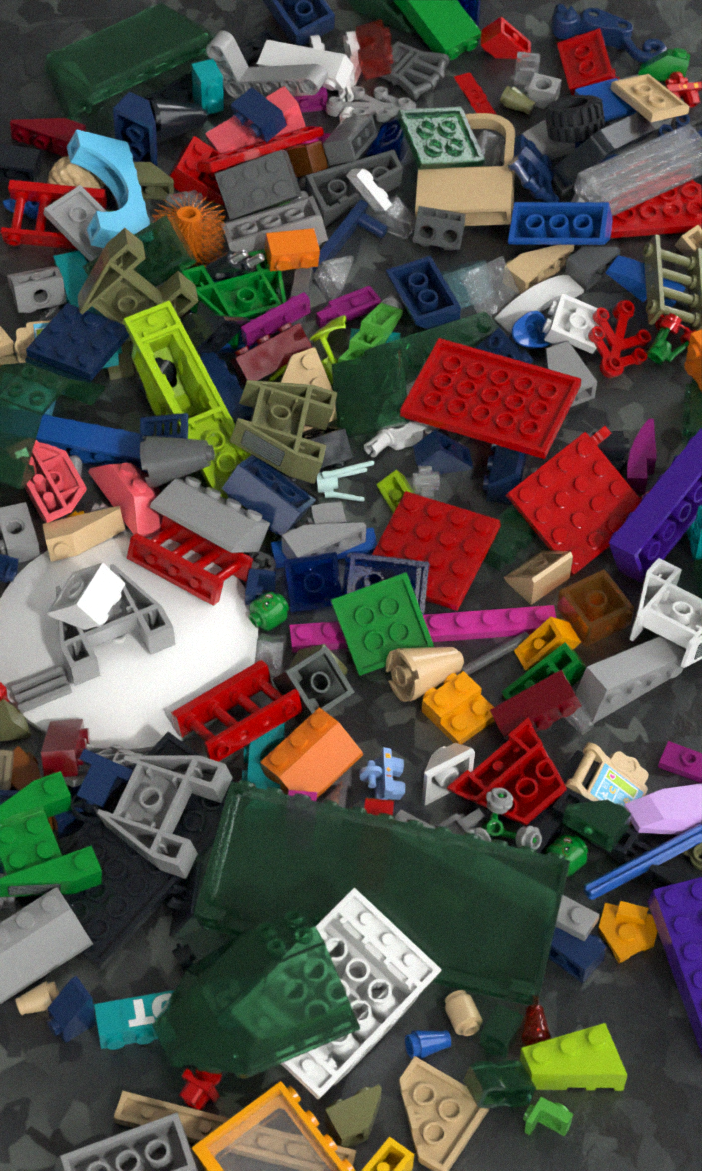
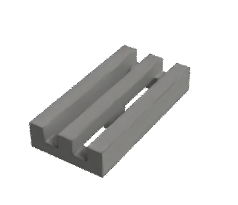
(35, 682)

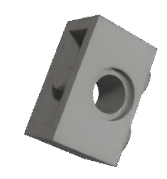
(18, 533)

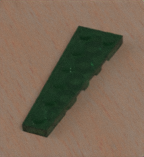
(417, 347)

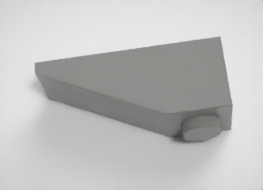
(322, 539)

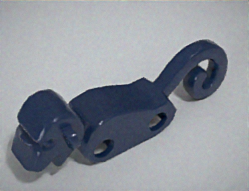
(568, 23)

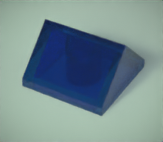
(389, 138)
(312, 581)

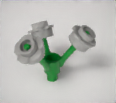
(499, 802)

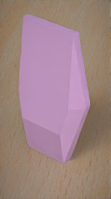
(667, 810)

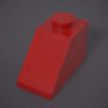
(503, 40)

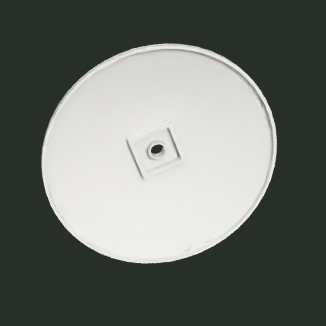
(135, 690)

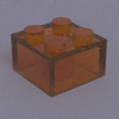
(595, 607)

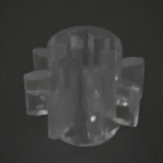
(426, 481)

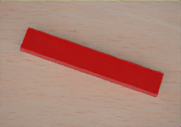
(260, 149)

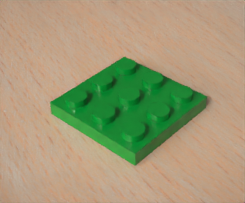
(380, 621)

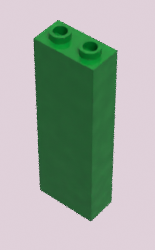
(442, 25)

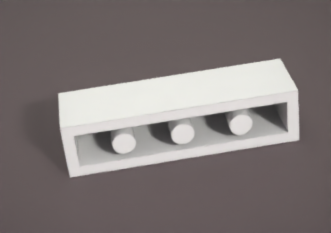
(336, 64)

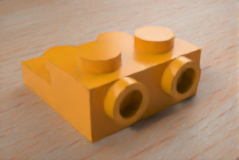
(458, 708)

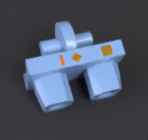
(380, 776)

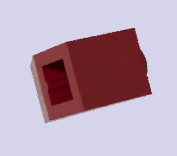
(46, 134)

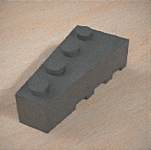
(336, 193)

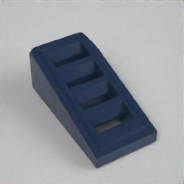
(147, 425)

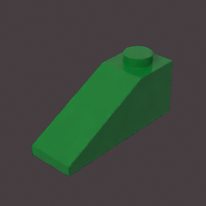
(562, 658)

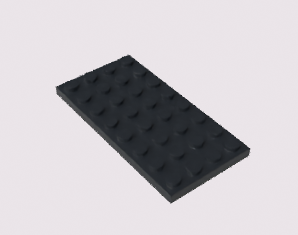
(131, 883)

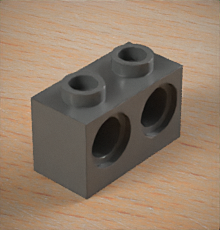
(440, 222)

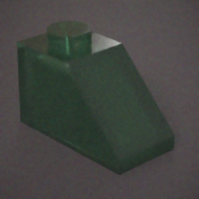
(598, 821)

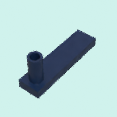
(355, 218)

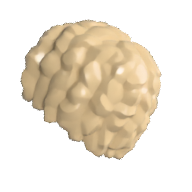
(73, 175)

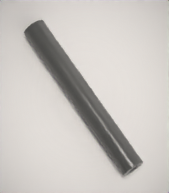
(494, 654)

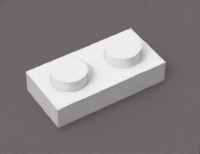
(373, 195)

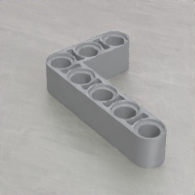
(238, 77)

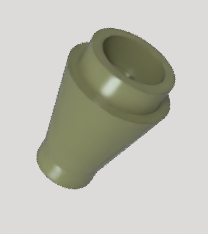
(516, 100)

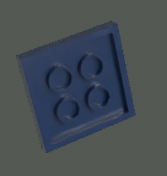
(78, 342)

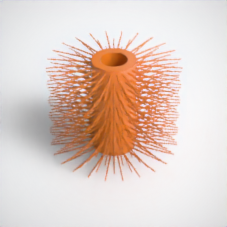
(190, 224)

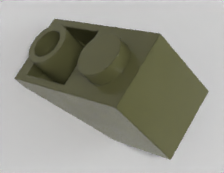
(353, 1118)

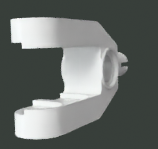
(351, 50)
(400, 436)

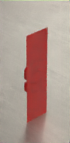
(474, 93)

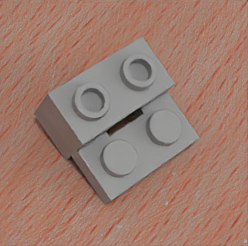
(27, 283)

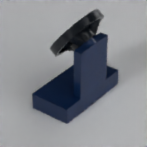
(97, 785)

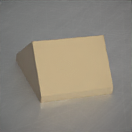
(540, 574)

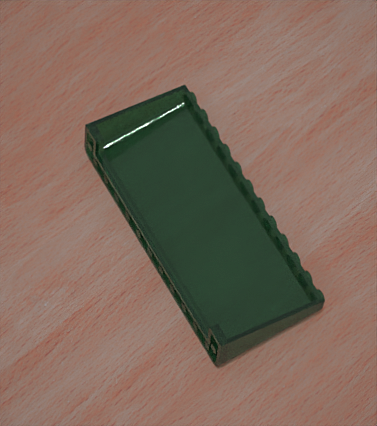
(462, 900)

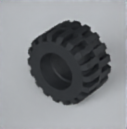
(574, 118)

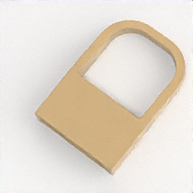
(478, 192)

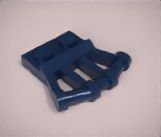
(533, 169)

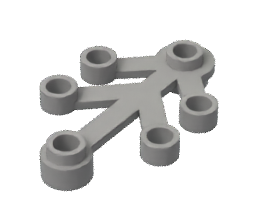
(369, 104)

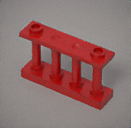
(44, 194)
(181, 572)
(227, 695)

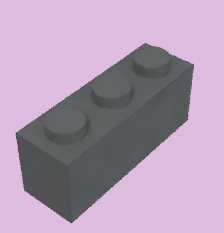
(350, 139)

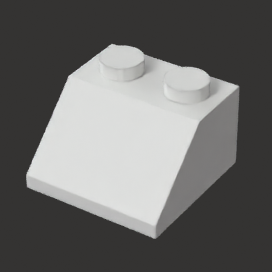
(87, 597)

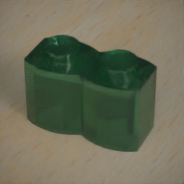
(499, 1084)

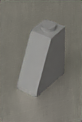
(566, 360)

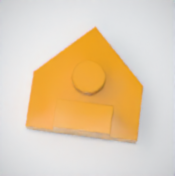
(627, 929)

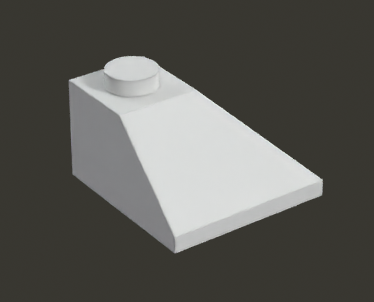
(445, 768)

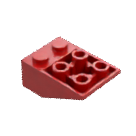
(186, 172)

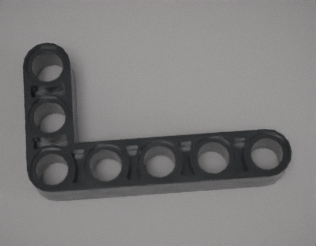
(603, 145)

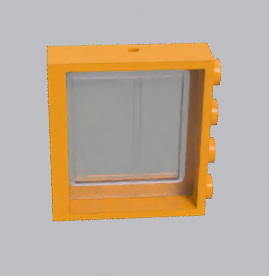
(270, 1137)

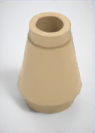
(37, 998)

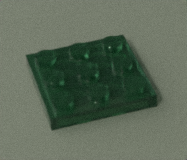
(440, 138)
(370, 392)

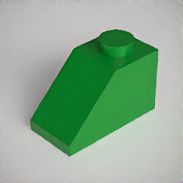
(665, 63)

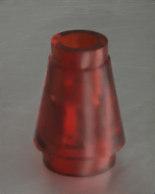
(535, 1026)

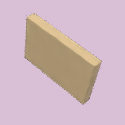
(649, 97)

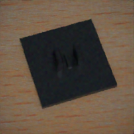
(185, 899)

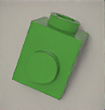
(549, 1114)

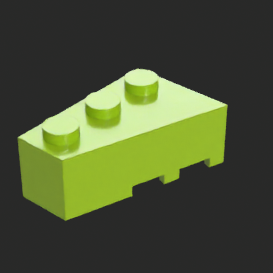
(575, 1061)

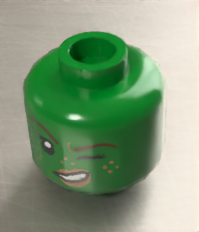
(268, 611)
(573, 849)

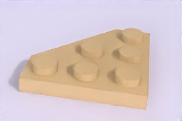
(307, 369)
(438, 1114)

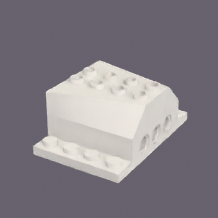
(381, 979)

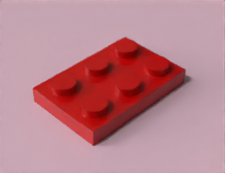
(585, 60)

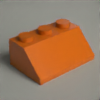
(312, 755)

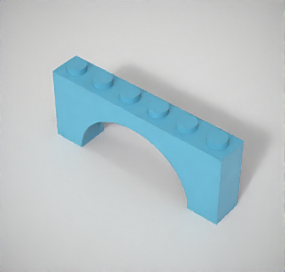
(114, 165)

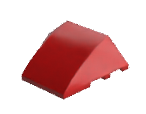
(521, 769)

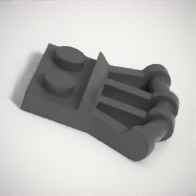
(408, 58)

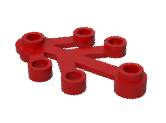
(611, 364)

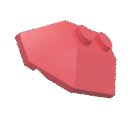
(56, 483)
(127, 488)

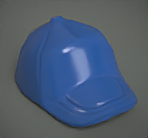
(528, 330)

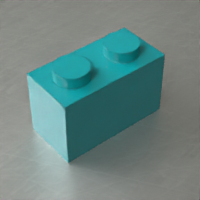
(208, 86)

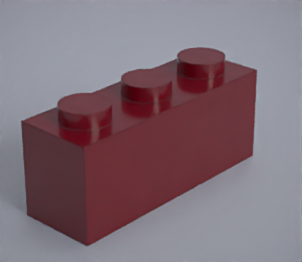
(270, 352)
(541, 703)
(64, 746)

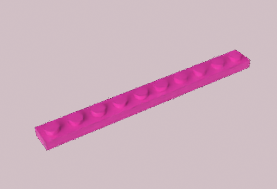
(440, 626)

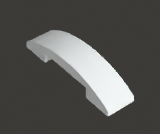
(537, 299)

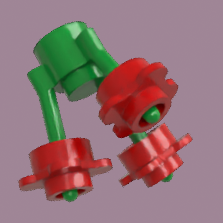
(661, 348)

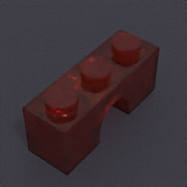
(375, 49)

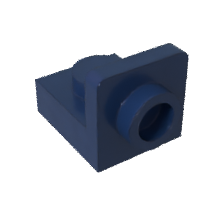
(257, 582)
(66, 823)

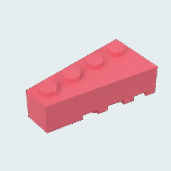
(232, 136)

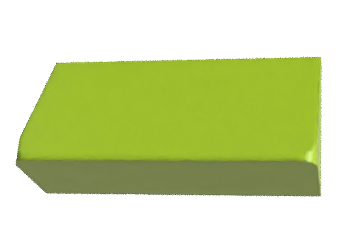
(393, 488)

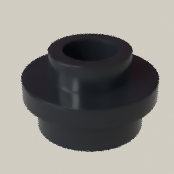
(184, 956)

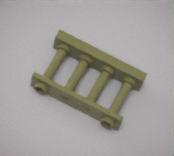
(656, 291)

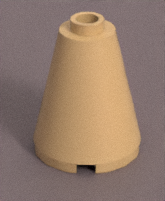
(420, 669)

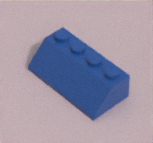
(561, 223)

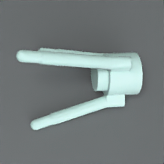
(329, 480)

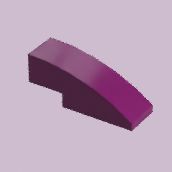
(642, 458)

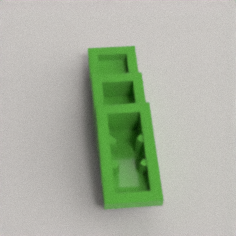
(373, 331)

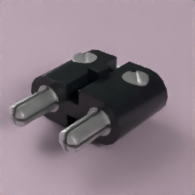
(233, 265)

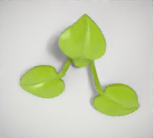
(321, 334)

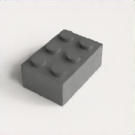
(258, 185)

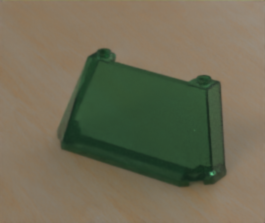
(123, 57)

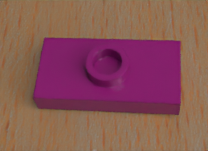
(682, 761)

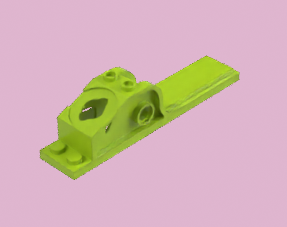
(161, 334)

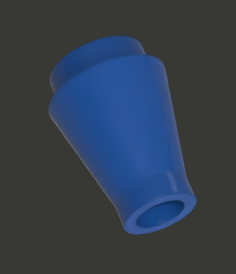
(425, 1043)

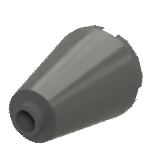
(173, 458)

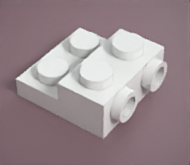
(570, 322)

